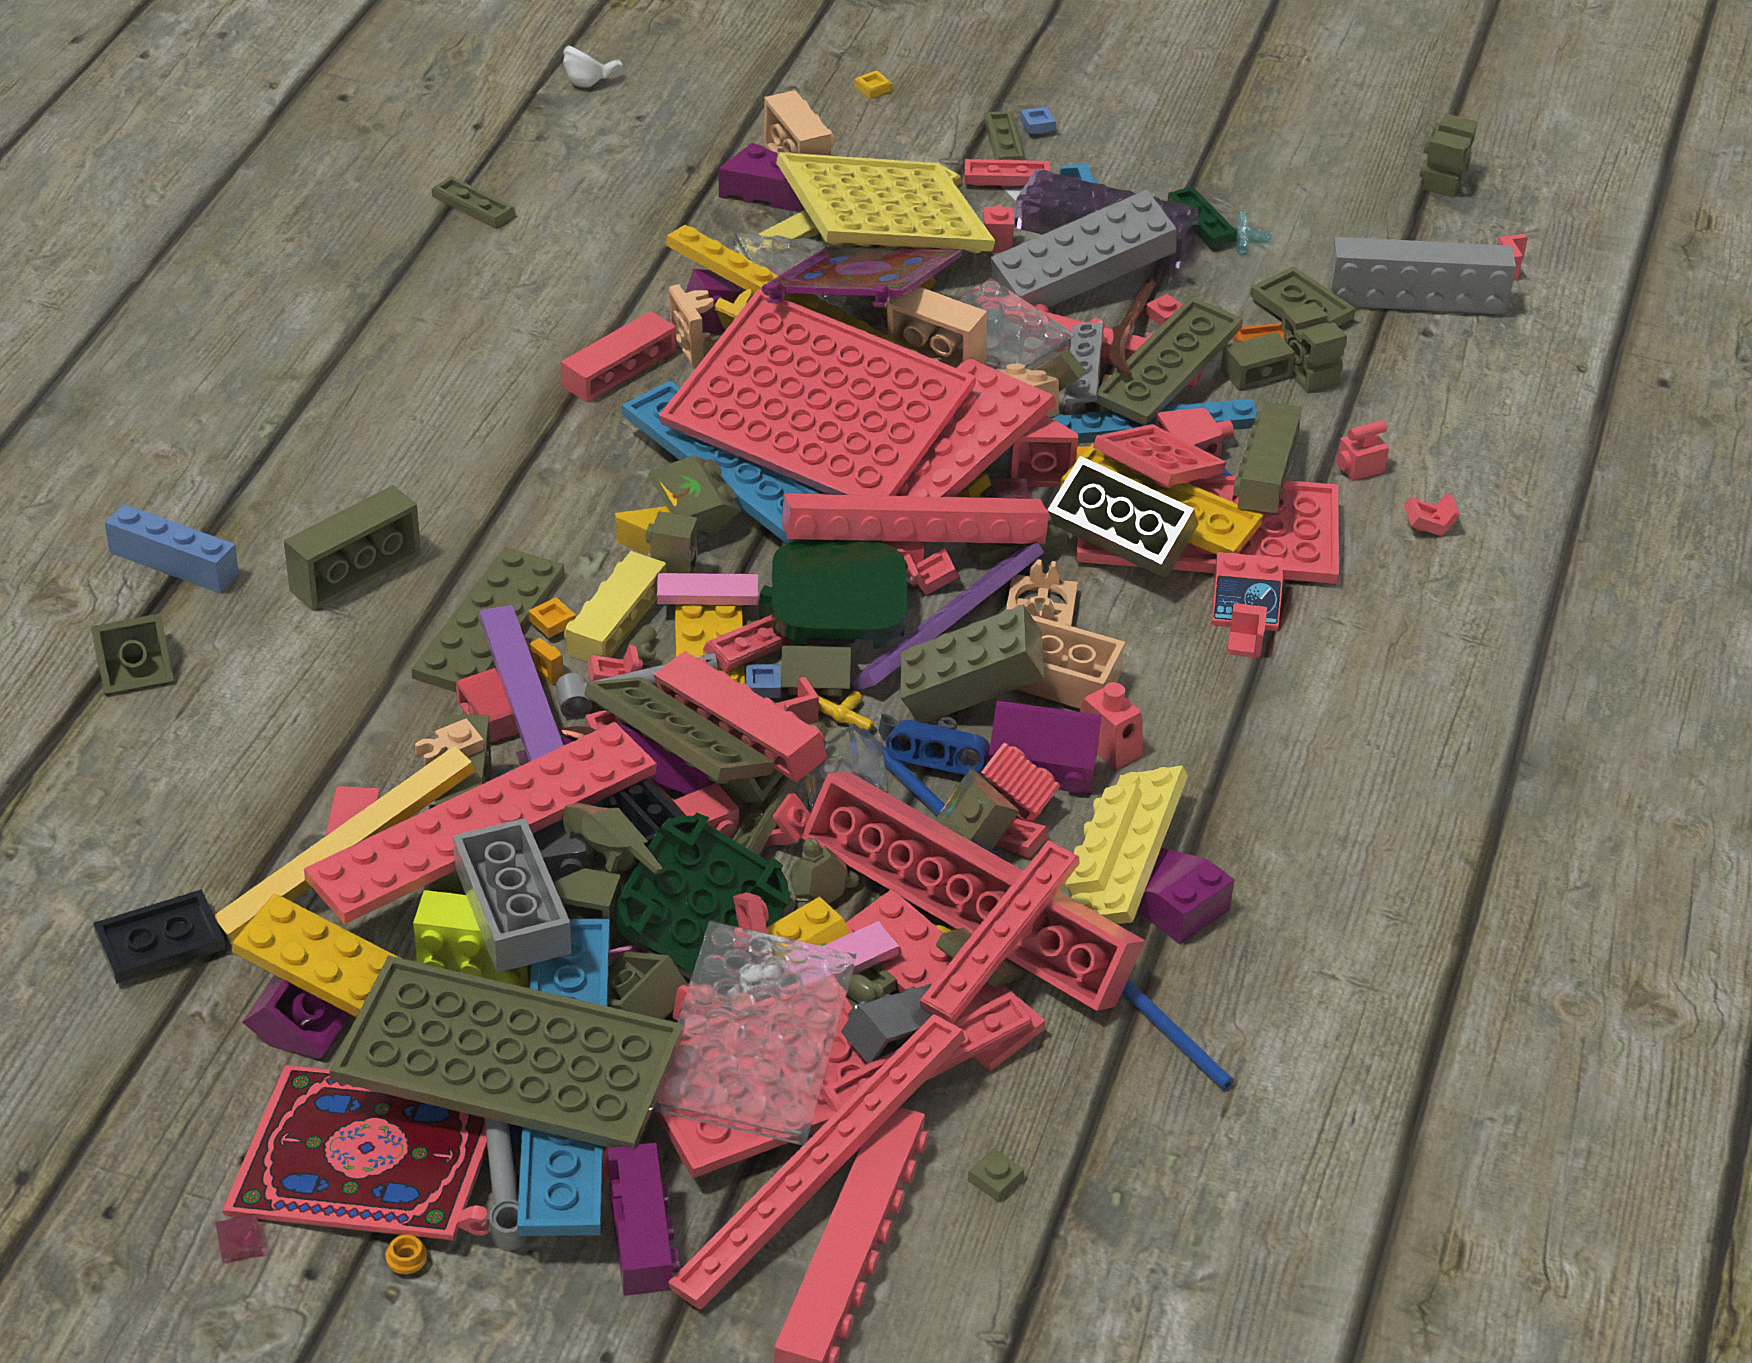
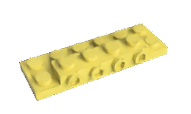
(1125, 841)

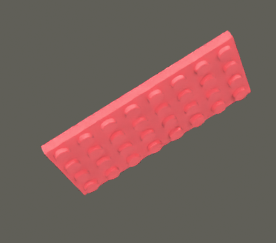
(1300, 533)

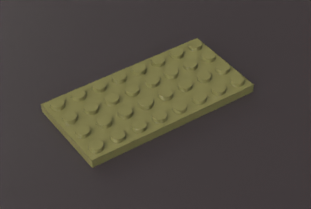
(508, 1053)

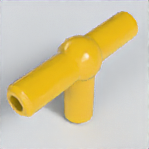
(844, 712)

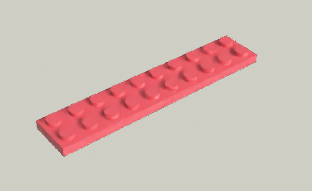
(422, 846)

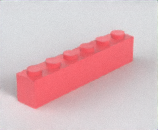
(744, 714)

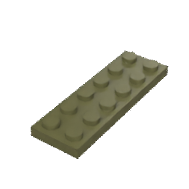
(1169, 360)
(461, 644)
(679, 729)

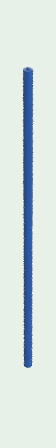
(1130, 991)

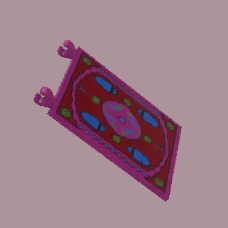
(861, 272)

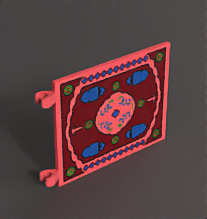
(360, 1161)

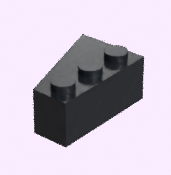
(644, 808)

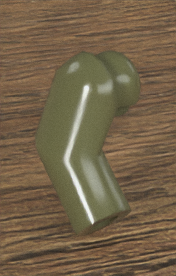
(642, 642)
(863, 989)

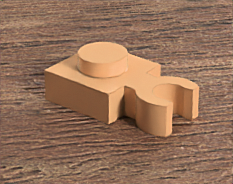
(458, 734)

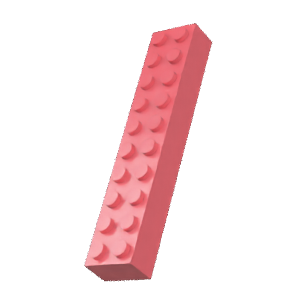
(964, 883)

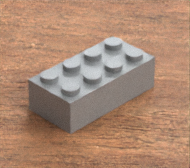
(512, 895)

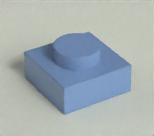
(1038, 120)
(764, 679)

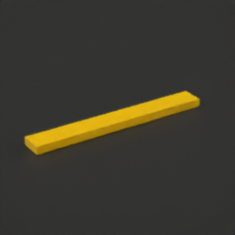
(384, 813)

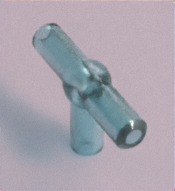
(1245, 233)

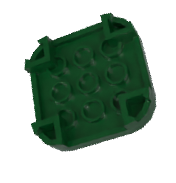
(839, 591)
(697, 885)

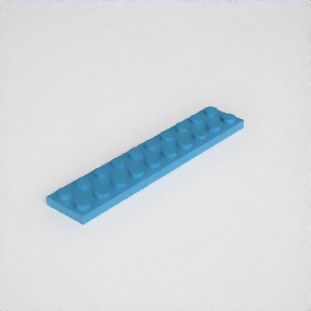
(756, 487)
(561, 1174)

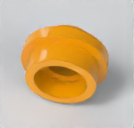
(406, 1246)

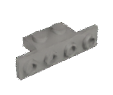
(1087, 350)

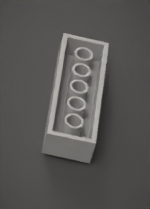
(1087, 251)
(1422, 275)

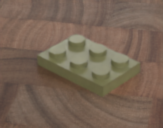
(1295, 289)

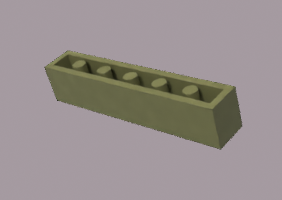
(1267, 457)

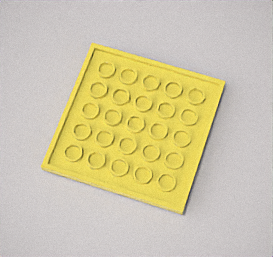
(884, 202)

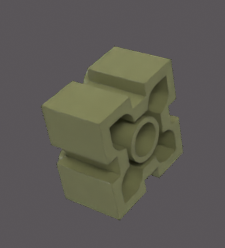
(1448, 154)
(1315, 345)

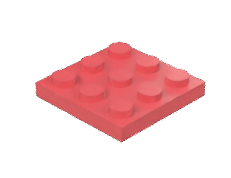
(1159, 455)

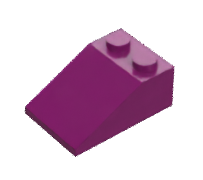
(1185, 894)

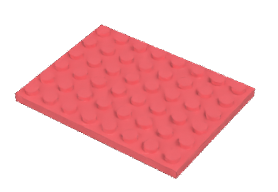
(817, 399)

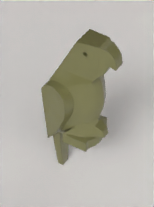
(611, 835)

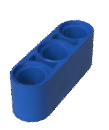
(922, 753)

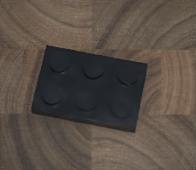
(159, 936)

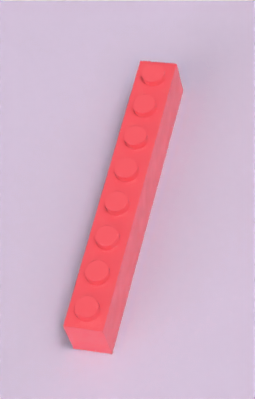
(914, 518)
(851, 1241)

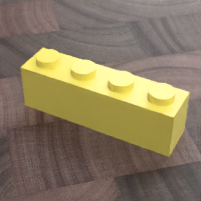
(615, 608)

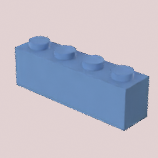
(172, 548)

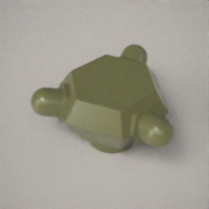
(820, 875)

